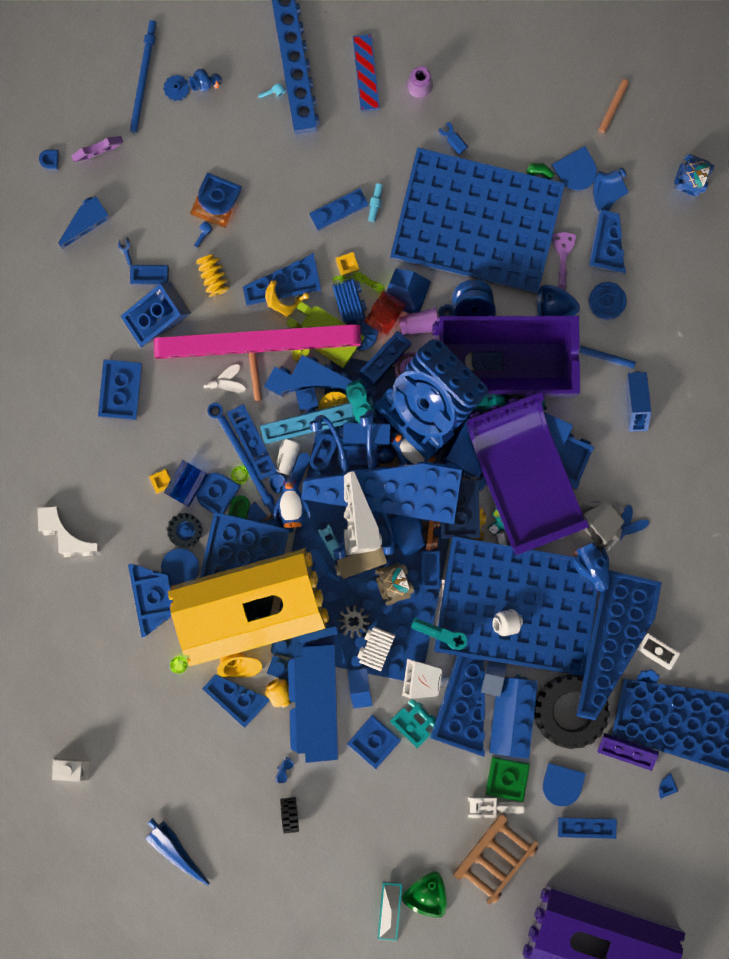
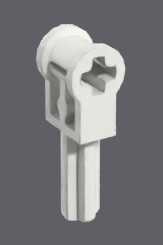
(489, 807)

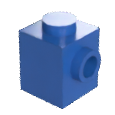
(307, 400)

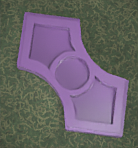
(91, 151)

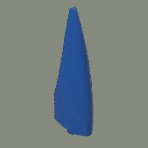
(168, 844)

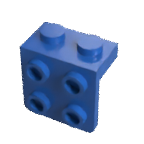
(325, 636)

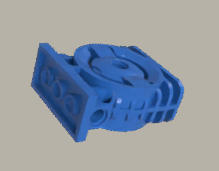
(431, 398)

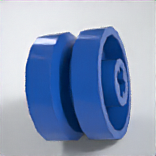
(473, 299)

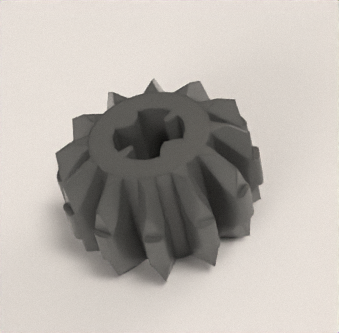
(352, 615)

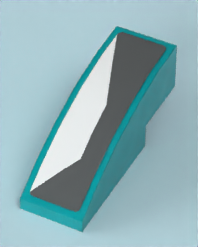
(389, 910)

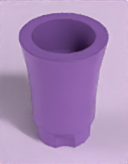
(420, 88)
(418, 322)

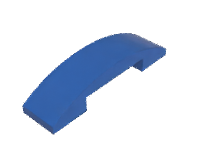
(251, 442)

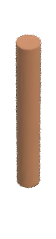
(613, 106)
(255, 376)

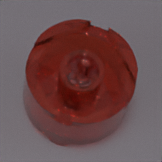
(385, 313)

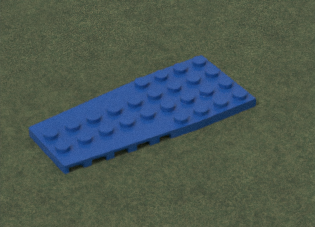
(675, 721)

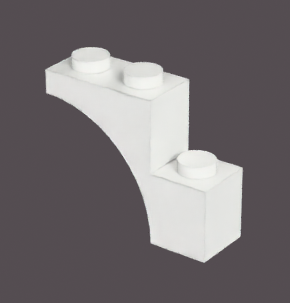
(50, 521)

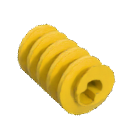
(212, 275)

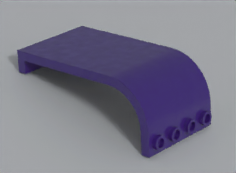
(525, 473)

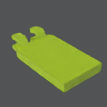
(320, 318)

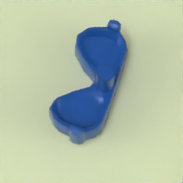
(286, 764)

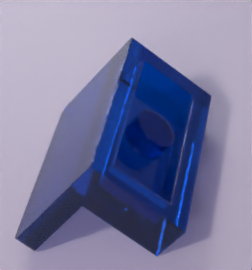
(185, 483)

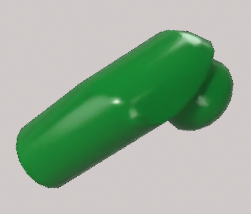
(540, 168)

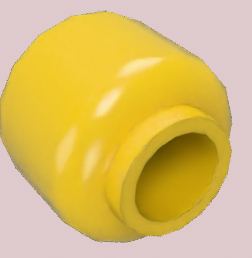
(278, 692)

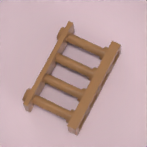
(476, 856)

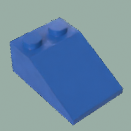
(155, 313)

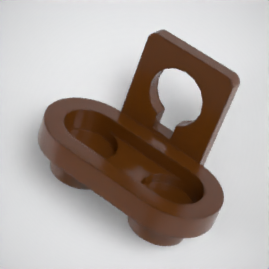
(431, 539)

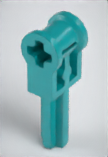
(440, 633)

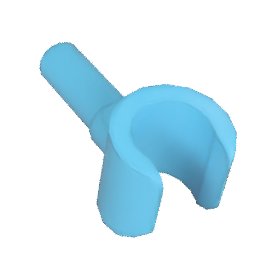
(277, 88)

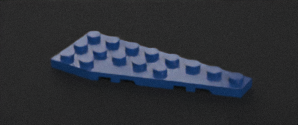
(410, 490)
(619, 627)

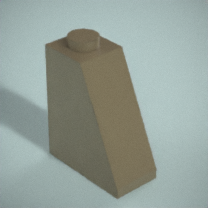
(360, 563)

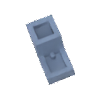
(494, 678)

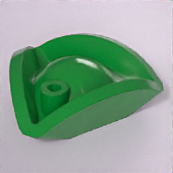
(427, 896)

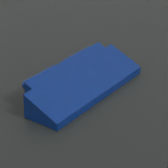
(315, 697)

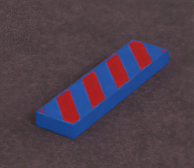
(366, 73)

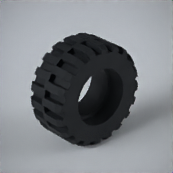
(551, 729)

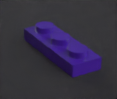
(628, 751)

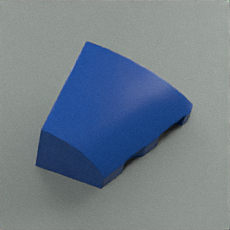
(408, 534)

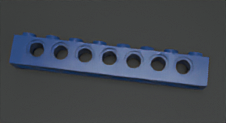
(301, 123)

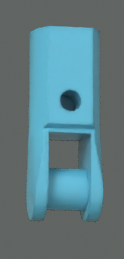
(332, 544)

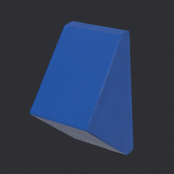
(359, 688)

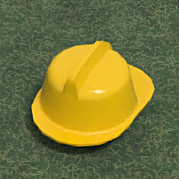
(238, 666)

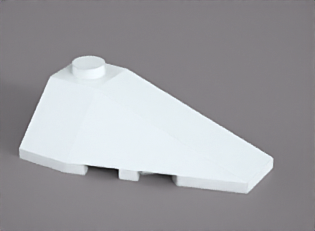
(362, 528)

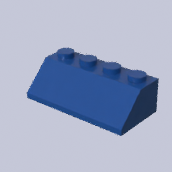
(513, 718)

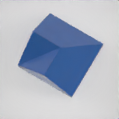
(409, 288)

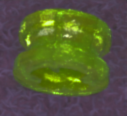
(235, 479)
(172, 665)

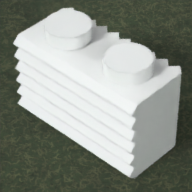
(376, 648)
(658, 651)

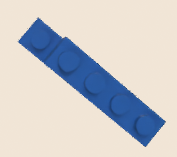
(307, 375)

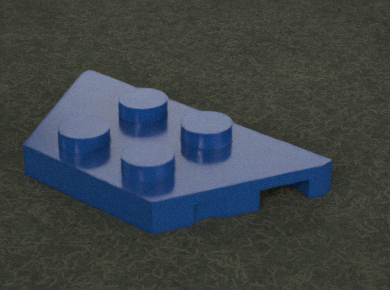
(150, 597)

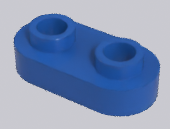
(323, 452)

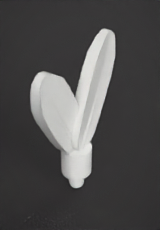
(224, 383)

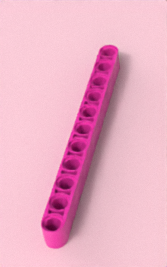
(257, 341)

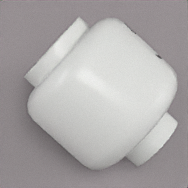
(507, 622)

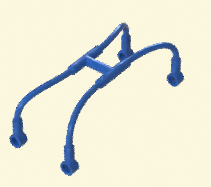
(365, 420)

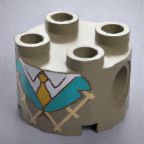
(393, 583)

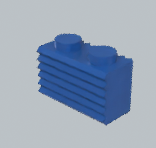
(348, 299)

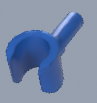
(206, 228)
(125, 248)

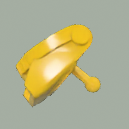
(274, 303)

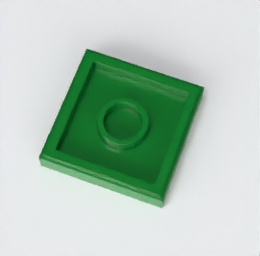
(507, 779)

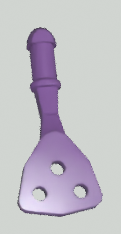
(563, 252)

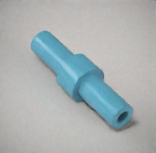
(375, 202)

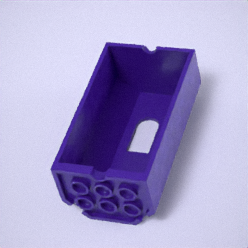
(535, 350)
(630, 933)

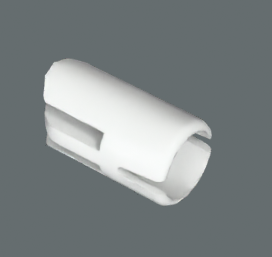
(287, 456)

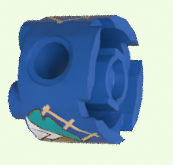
(693, 175)

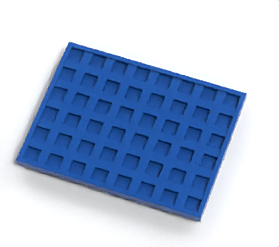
(477, 220)
(539, 585)

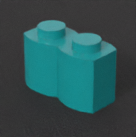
(357, 396)

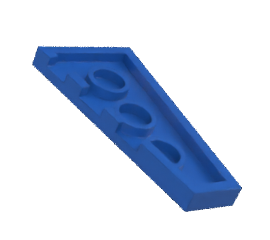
(291, 281)

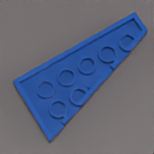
(463, 708)

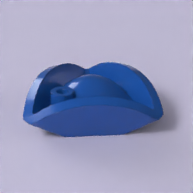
(556, 302)

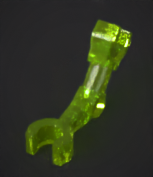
(358, 276)

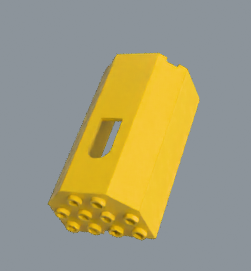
(212, 614)

